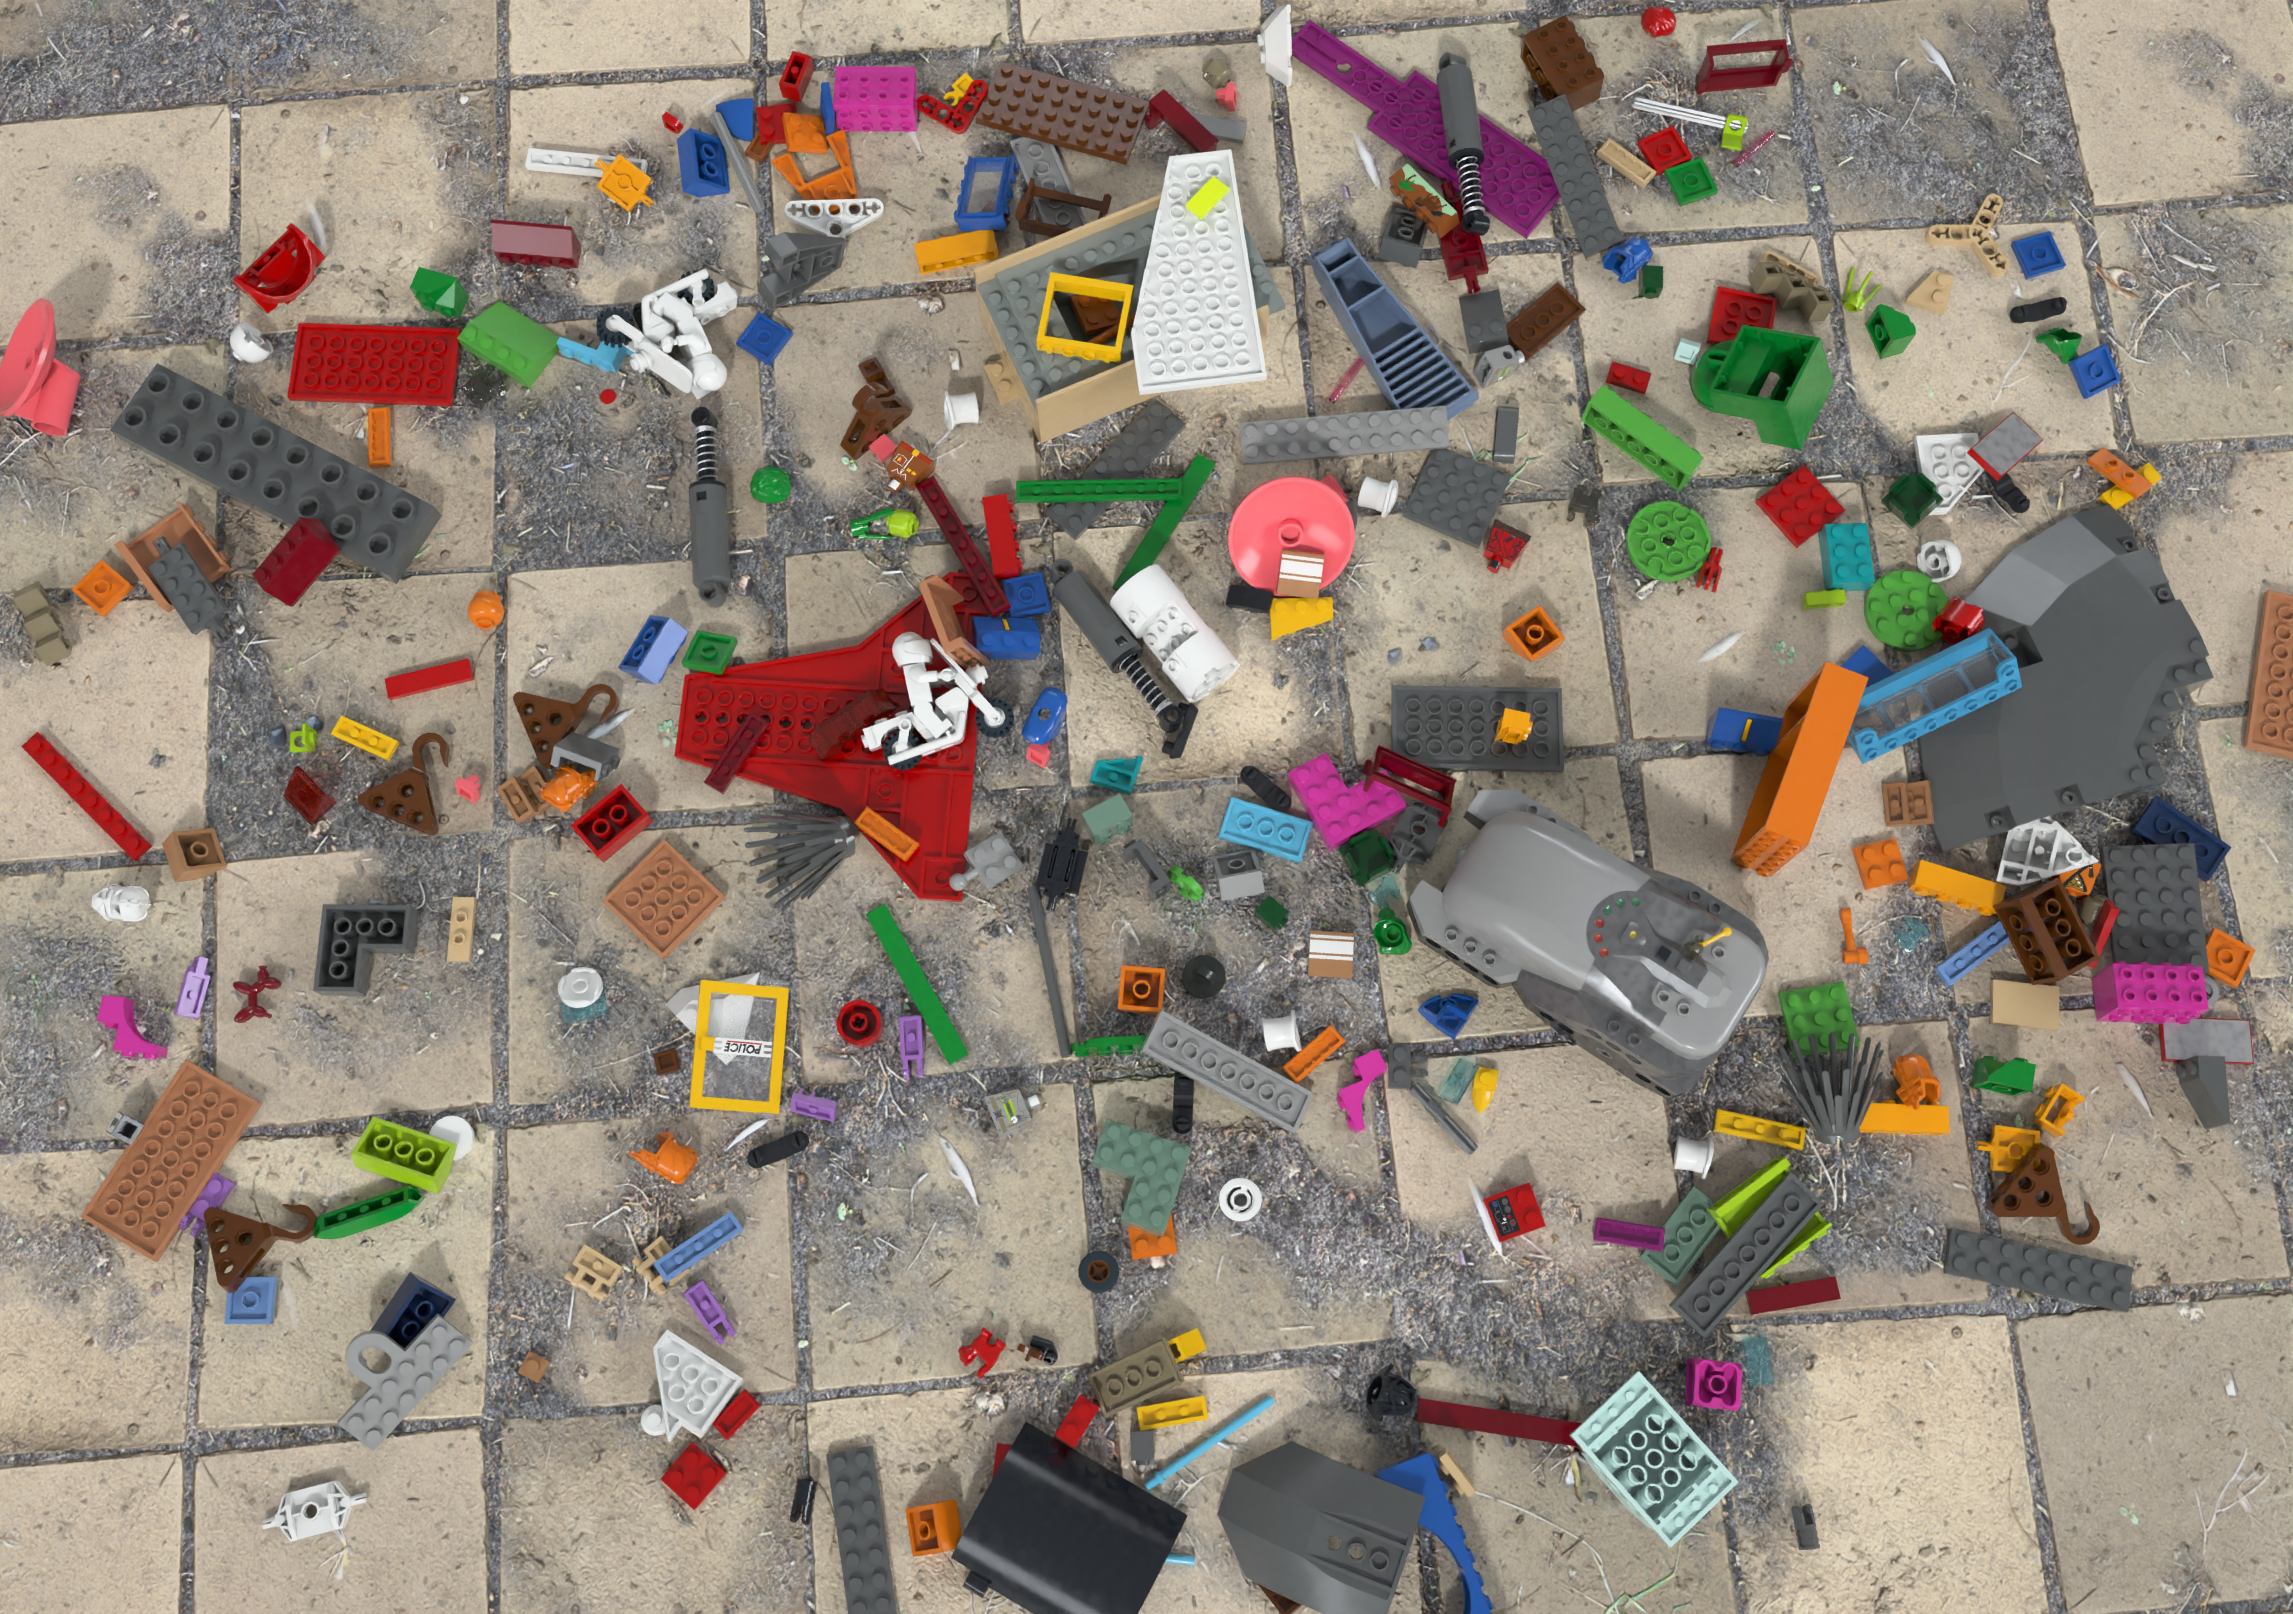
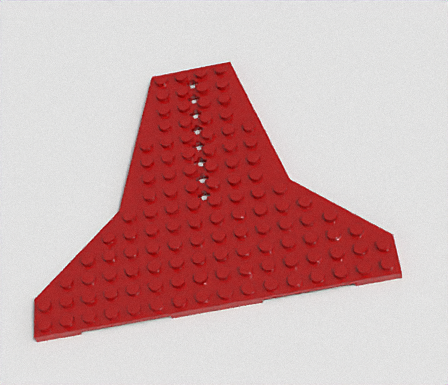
(923, 802)

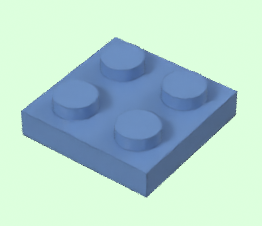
(252, 1302)

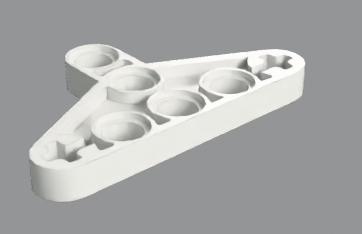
(824, 220)

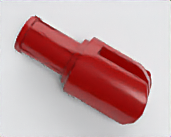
(1711, 569)

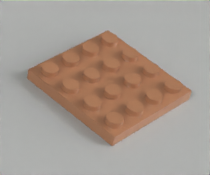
(663, 899)

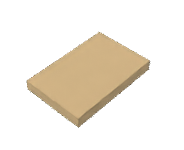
(2024, 1005)

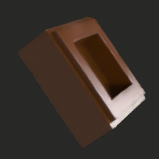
(666, 1062)

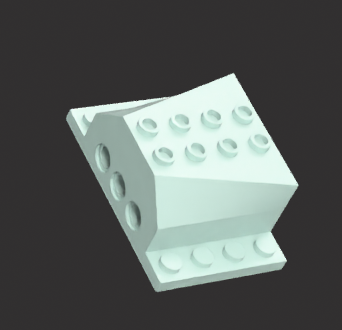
(1652, 1460)

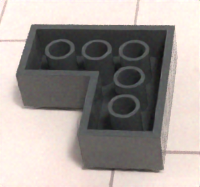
(350, 937)

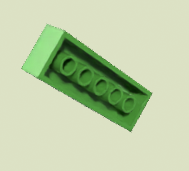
(1641, 438)

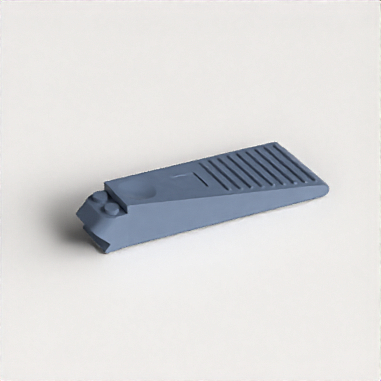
(1386, 336)

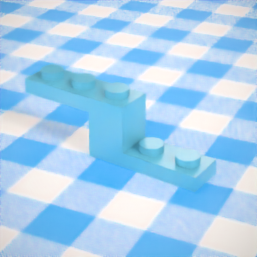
(604, 357)

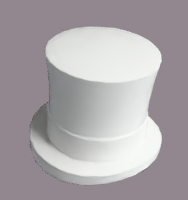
(960, 409)
(1378, 495)
(1281, 1033)
(1694, 1155)
(1240, 1199)

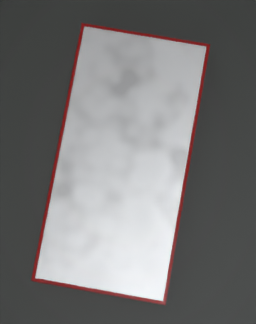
(2005, 446)
(2207, 1038)

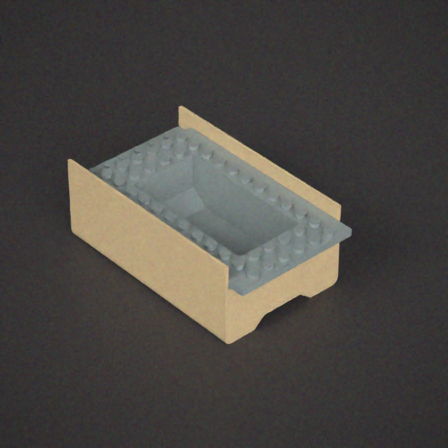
(1011, 293)

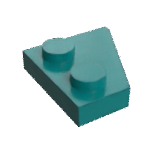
(1117, 774)

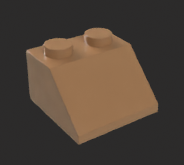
(193, 854)

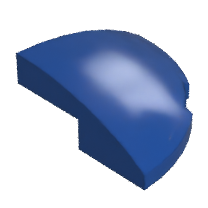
(739, 117)
(1449, 1013)

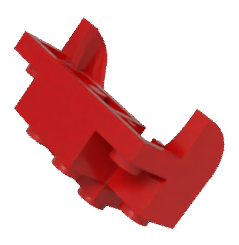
(280, 271)

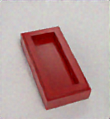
(736, 1414)

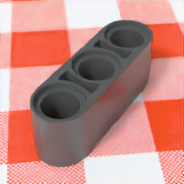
(1505, 434)

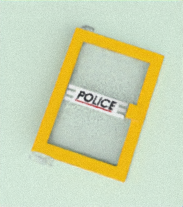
(739, 1047)

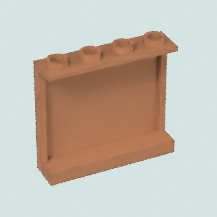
(176, 528)
(940, 600)

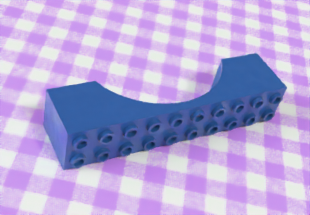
(1437, 1515)

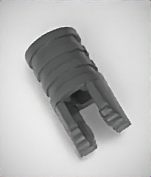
(1805, 1527)

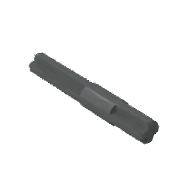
(1443, 1118)

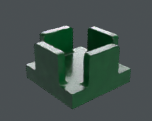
(1912, 498)
(1367, 857)

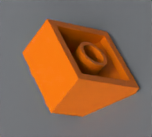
(934, 1527)

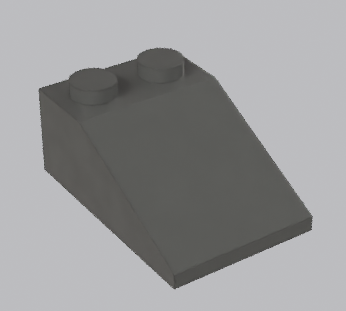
(1403, 237)
(1483, 321)
(2206, 1088)

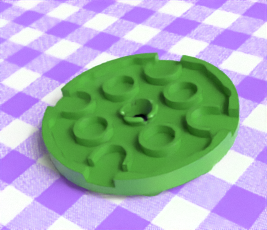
(1659, 560)
(1885, 613)

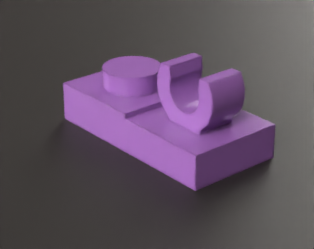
(813, 1106)

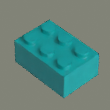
(1846, 556)

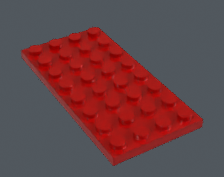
(375, 364)

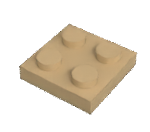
(1461, 1480)

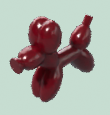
(252, 991)

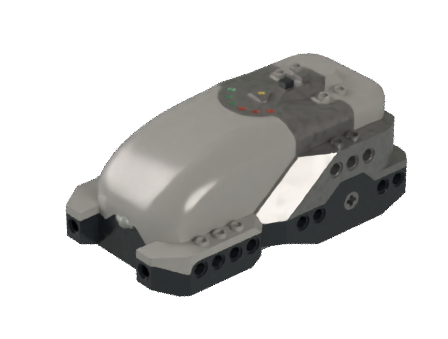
(1593, 942)

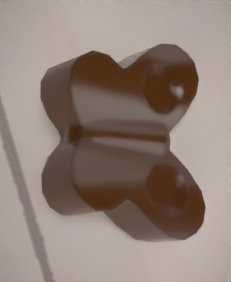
(1038, 1355)

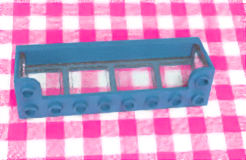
(1932, 694)

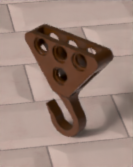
(869, 415)
(548, 709)
(394, 791)
(2052, 1204)
(236, 1231)

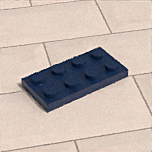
(2167, 825)

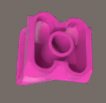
(1713, 1384)

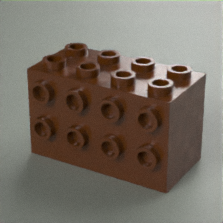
(1562, 63)

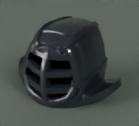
(1392, 1397)

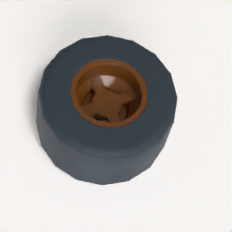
(1098, 1264)

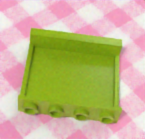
(1742, 1200)

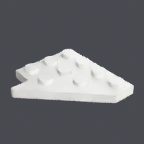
(1947, 465)
(690, 1386)

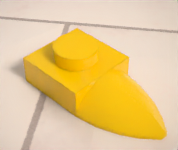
(1483, 1087)

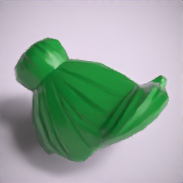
(2061, 343)
(1391, 934)

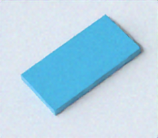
(1265, 830)

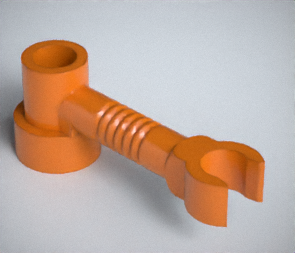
(1852, 954)

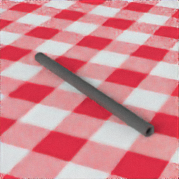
(1049, 972)

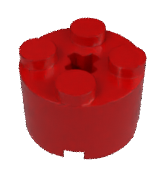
(1958, 621)
(872, 1024)

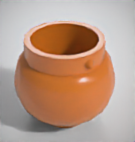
(486, 610)

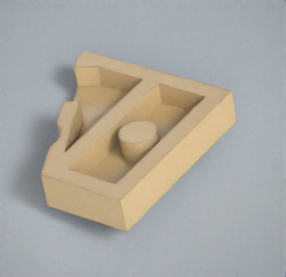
(1932, 292)

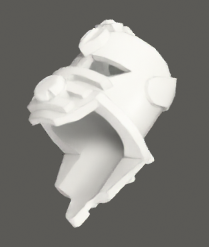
(122, 903)

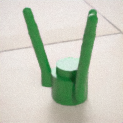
(860, 525)

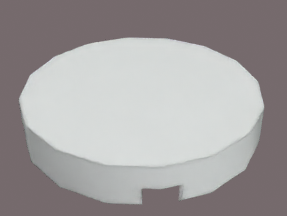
(580, 987)
(456, 1131)

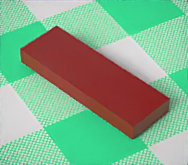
(2103, 927)

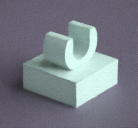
(1687, 351)

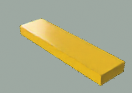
(1759, 1129)

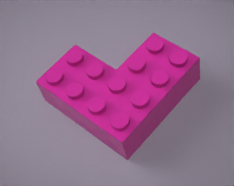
(1340, 811)

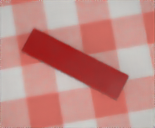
(429, 679)

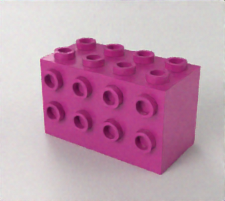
(876, 98)
(2149, 993)

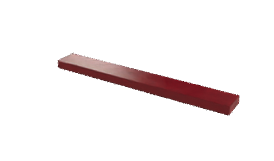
(963, 546)
(1496, 1422)

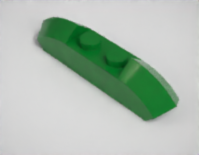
(368, 1213)

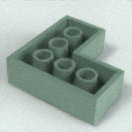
(1154, 1167)

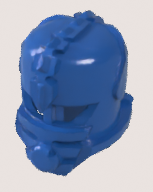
(1634, 253)

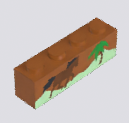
(1423, 200)

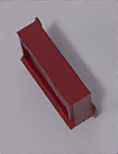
(1747, 77)
(1167, 109)
(1414, 772)

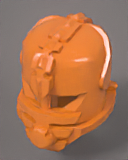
(568, 787)
(1915, 1080)
(671, 1159)

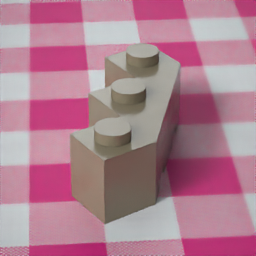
(1792, 290)
(42, 623)

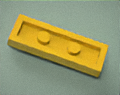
(2118, 497)
(365, 738)
(1172, 1413)

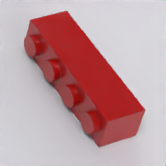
(1000, 536)

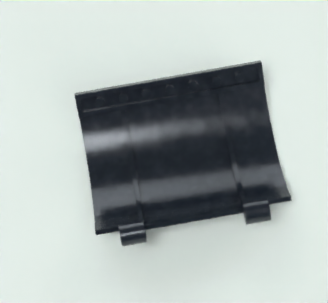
(1065, 1533)

